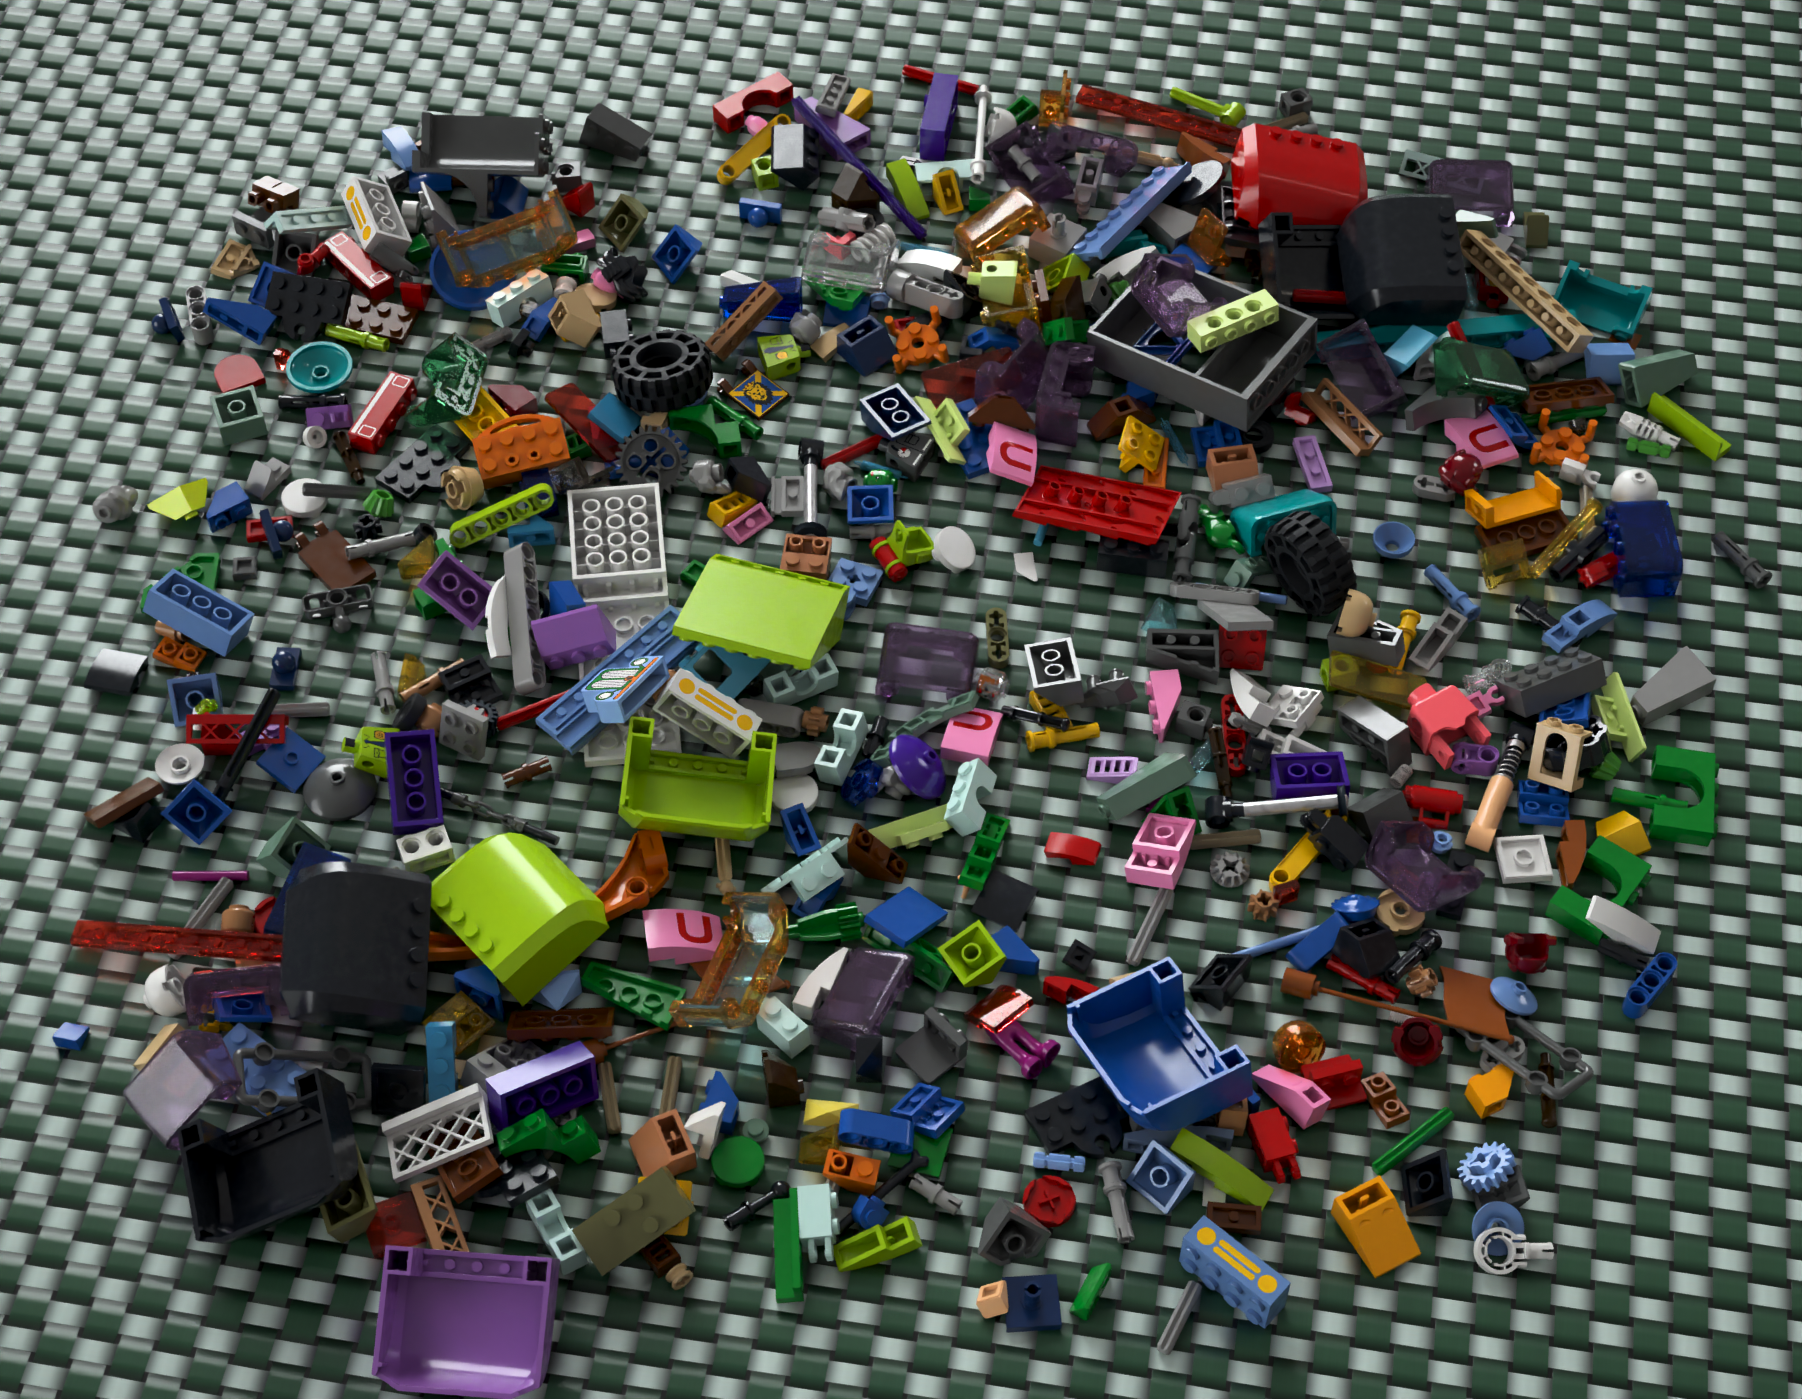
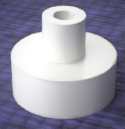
(314, 437)

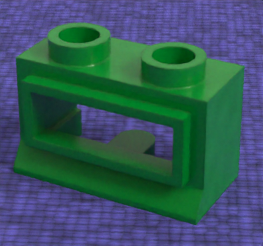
(569, 264)

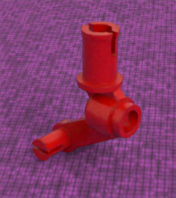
(309, 261)

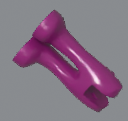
(1042, 1053)

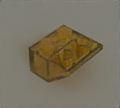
(469, 1018)

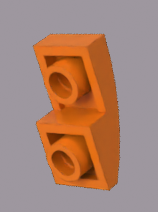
(177, 655)

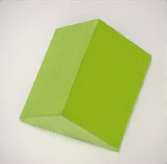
(973, 956)

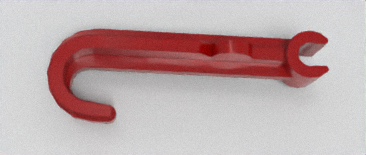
(1598, 570)

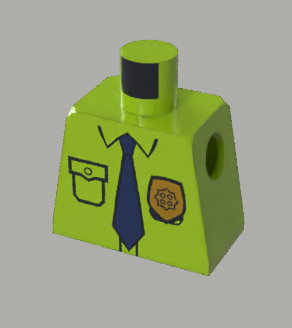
(781, 355)
(369, 749)

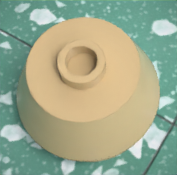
(463, 487)

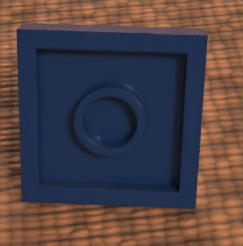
(1032, 1303)

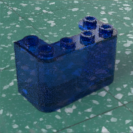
(1645, 547)

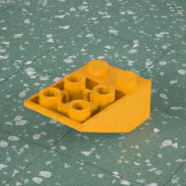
(1375, 1226)

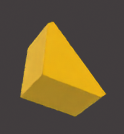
(946, 192)

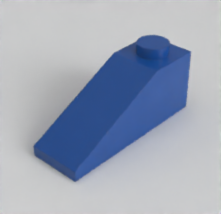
(243, 318)

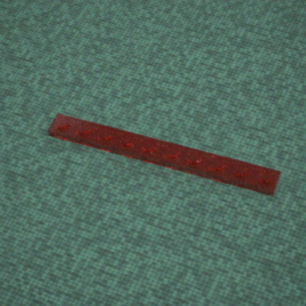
(1158, 115)
(177, 940)

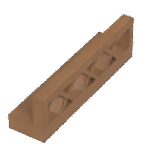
(744, 320)
(1335, 421)
(426, 1215)

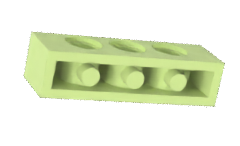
(1232, 320)

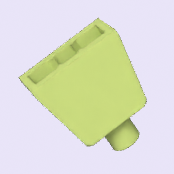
(995, 281)

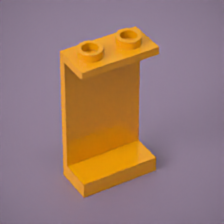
(1515, 506)

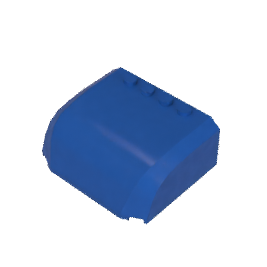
(1156, 1051)

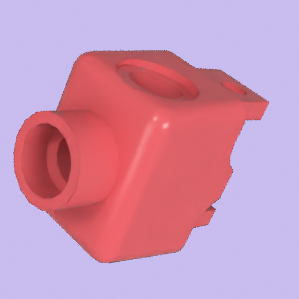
(1442, 719)

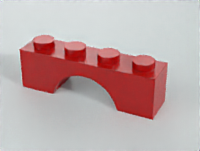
(770, 91)

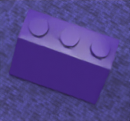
(1307, 774)

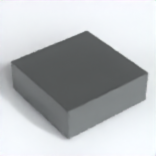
(245, 568)

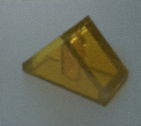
(419, 560)
(816, 1145)

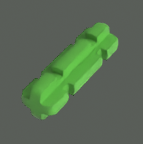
(1648, 447)

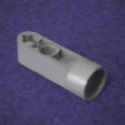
(924, 294)

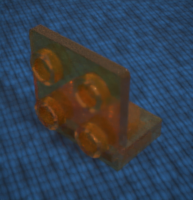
(1053, 103)
(1208, 238)

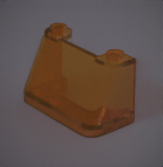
(1000, 222)

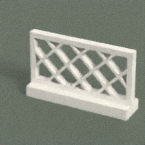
(435, 1116)

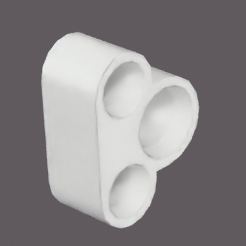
(412, 215)

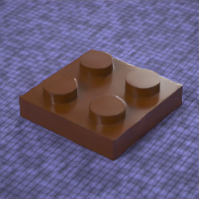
(1042, 298)

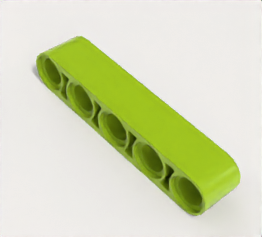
(494, 524)

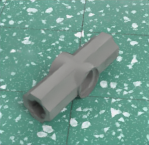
(846, 219)

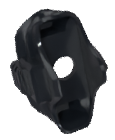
(625, 274)

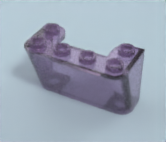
(1119, 152)
(1054, 180)
(1475, 185)

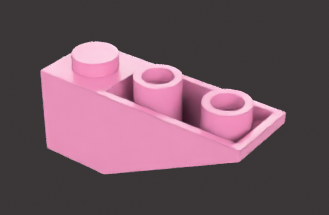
(1165, 695)
(1294, 1094)

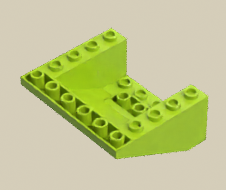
(763, 612)

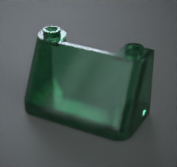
(1478, 370)
(456, 376)

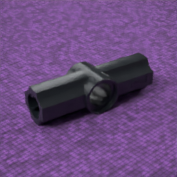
(1578, 553)

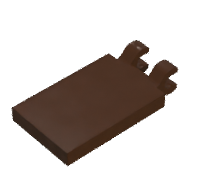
(328, 560)

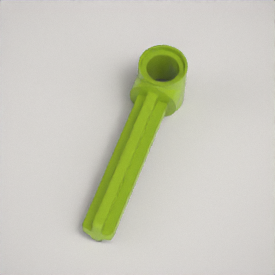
(1228, 114)

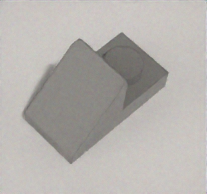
(266, 477)

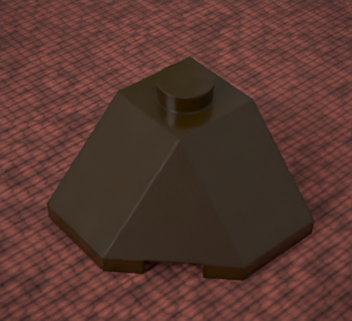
(852, 190)
(1068, 299)
(781, 1081)

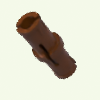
(526, 772)

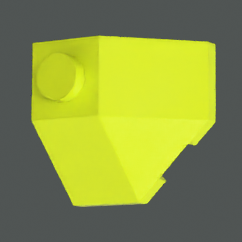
(182, 501)

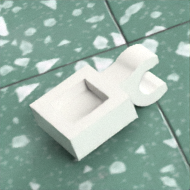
(1576, 472)

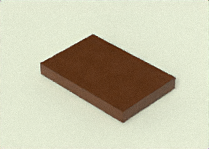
(123, 802)

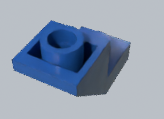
(538, 320)
(991, 337)
(818, 901)

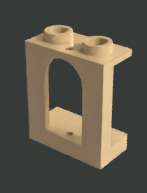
(1574, 735)

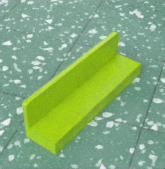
(1688, 427)

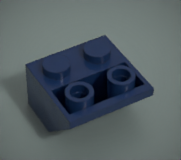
(866, 346)

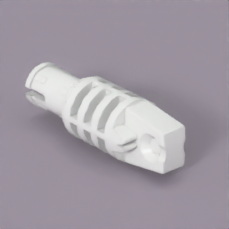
(1647, 430)

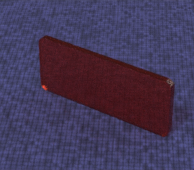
(958, 378)
(574, 408)

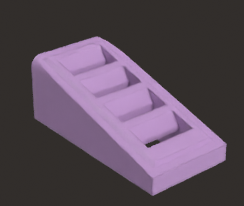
(1113, 763)

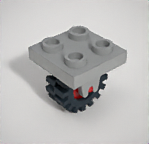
(467, 726)

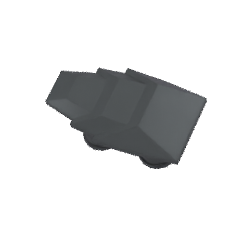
(1108, 693)

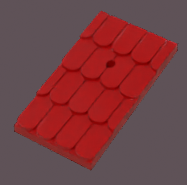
(1097, 505)

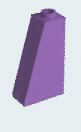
(850, 131)

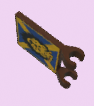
(756, 393)

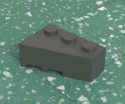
(614, 133)
(1378, 644)
(1188, 650)
(1377, 731)

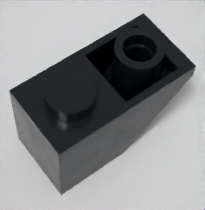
(747, 478)

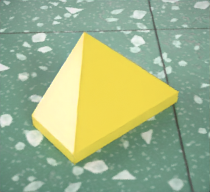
(824, 1112)

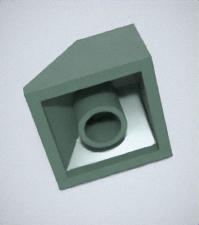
(283, 847)

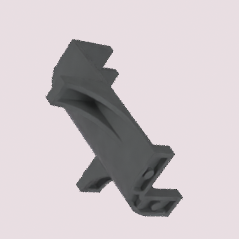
(482, 148)

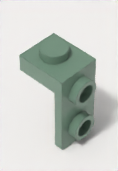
(1246, 569)

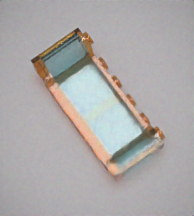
(509, 244)
(741, 964)

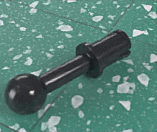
(747, 1211)

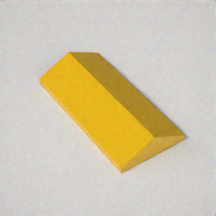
(484, 414)

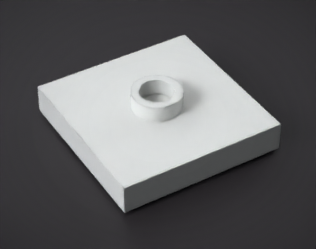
(1523, 859)

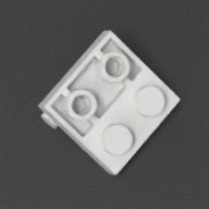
(1296, 708)

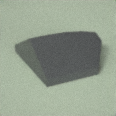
(1511, 1192)

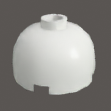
(999, 124)
(1634, 486)
(165, 991)

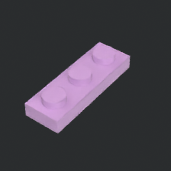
(1312, 464)

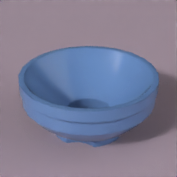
(1396, 534)

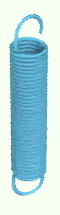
(868, 466)

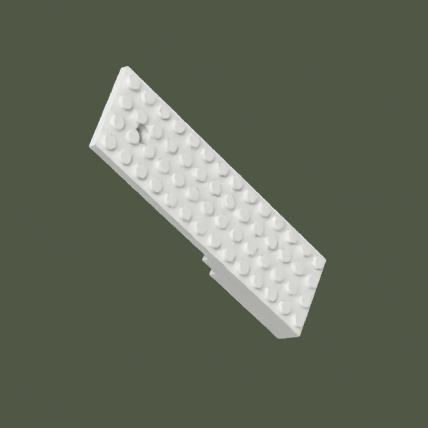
(623, 571)

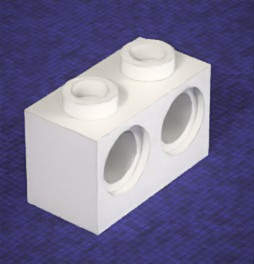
(426, 854)

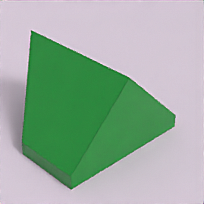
(1178, 804)

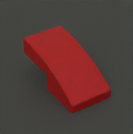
(1076, 848)
(1063, 988)

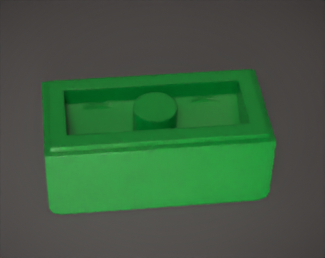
(1091, 1291)

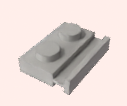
(787, 496)

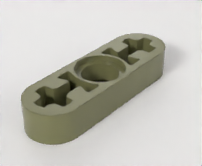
(1002, 630)

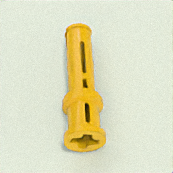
(1408, 624)
(1051, 737)

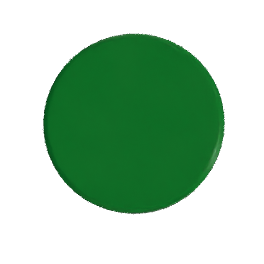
(738, 1162)

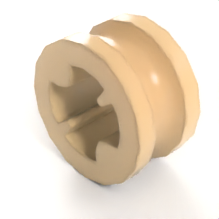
(679, 1276)

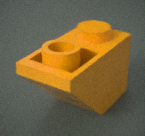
(1489, 1091)

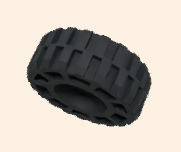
(662, 371)
(1310, 563)

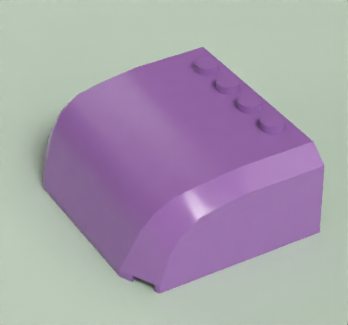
(465, 1322)

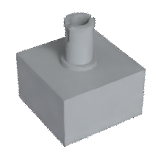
(1055, 241)

